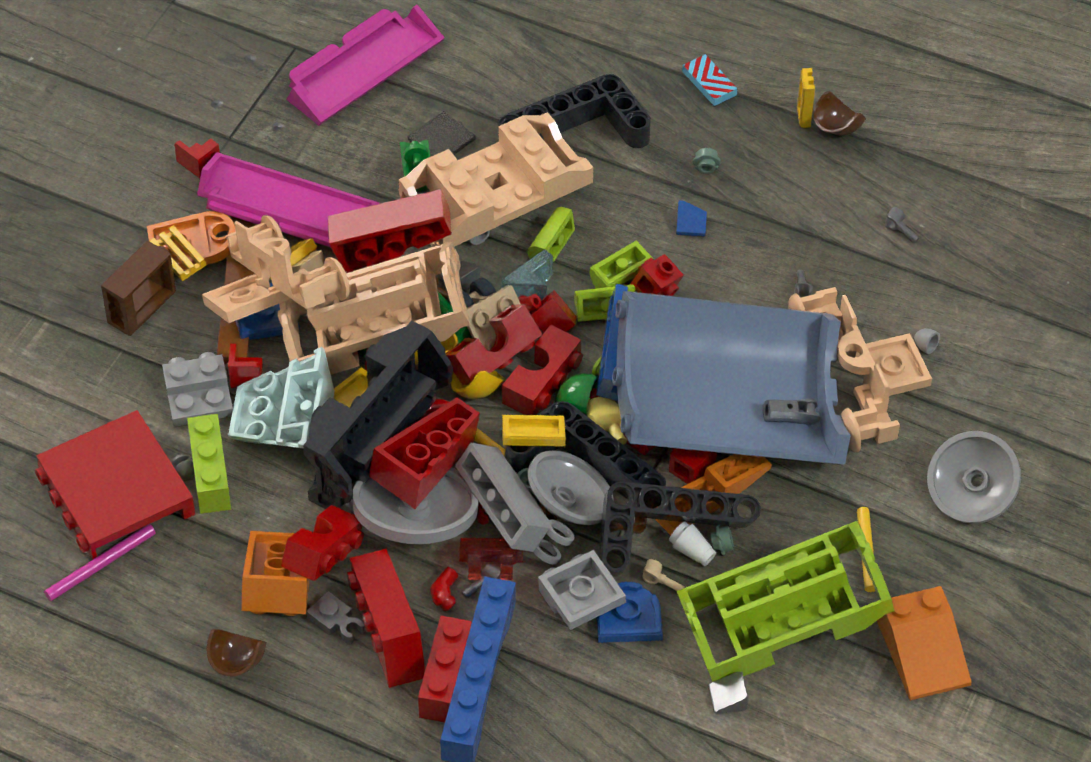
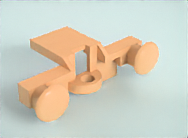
(269, 255)
(887, 366)

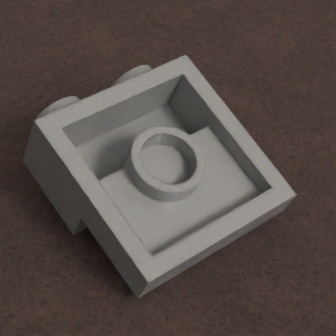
(197, 387)
(580, 589)

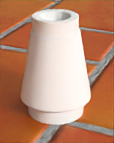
(692, 543)

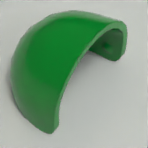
(577, 390)

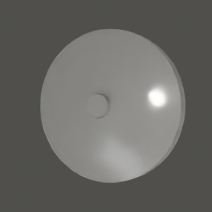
(439, 517)

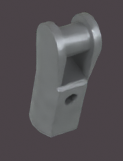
(789, 411)

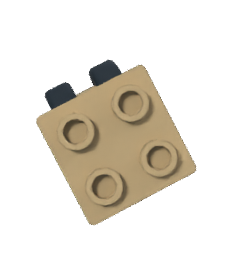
(485, 304)

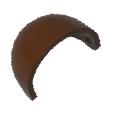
(835, 117)
(233, 653)

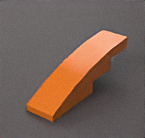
(728, 476)

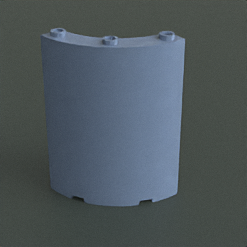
(704, 368)

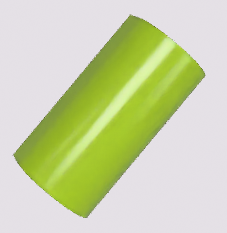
(554, 233)
(619, 266)
(594, 303)

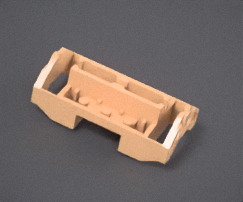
(502, 178)
(378, 303)

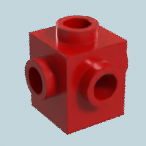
(658, 277)

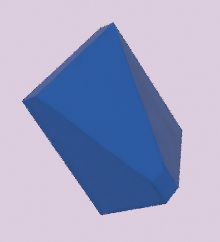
(690, 220)

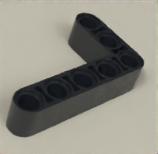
(590, 100)
(595, 447)
(665, 511)

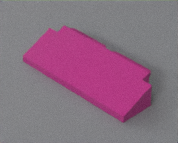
(366, 59)
(254, 191)

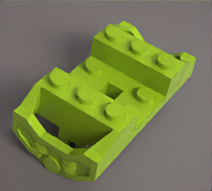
(786, 600)

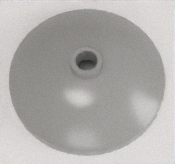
(963, 460)
(568, 487)

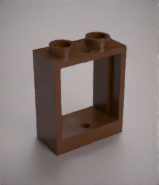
(138, 288)

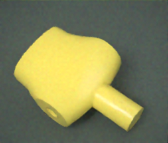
(607, 415)

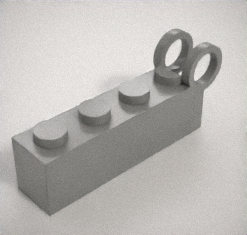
(510, 502)

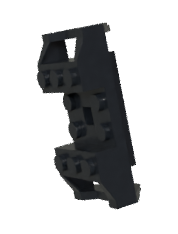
(396, 398)

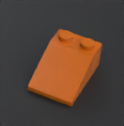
(266, 583)
(925, 643)

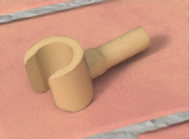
(653, 575)

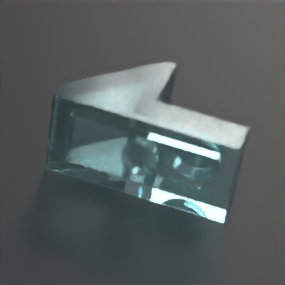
(531, 276)

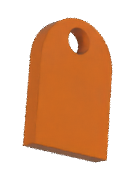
(201, 233)

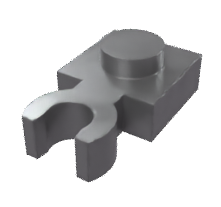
(333, 615)

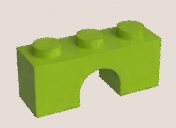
(209, 463)

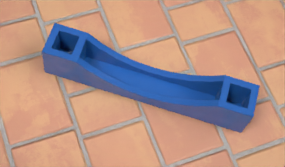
(474, 679)

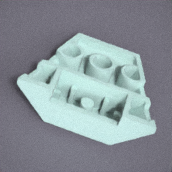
(281, 404)

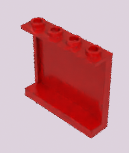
(112, 482)

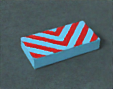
(709, 80)

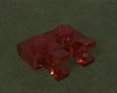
(481, 550)

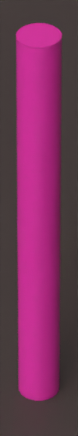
(99, 562)

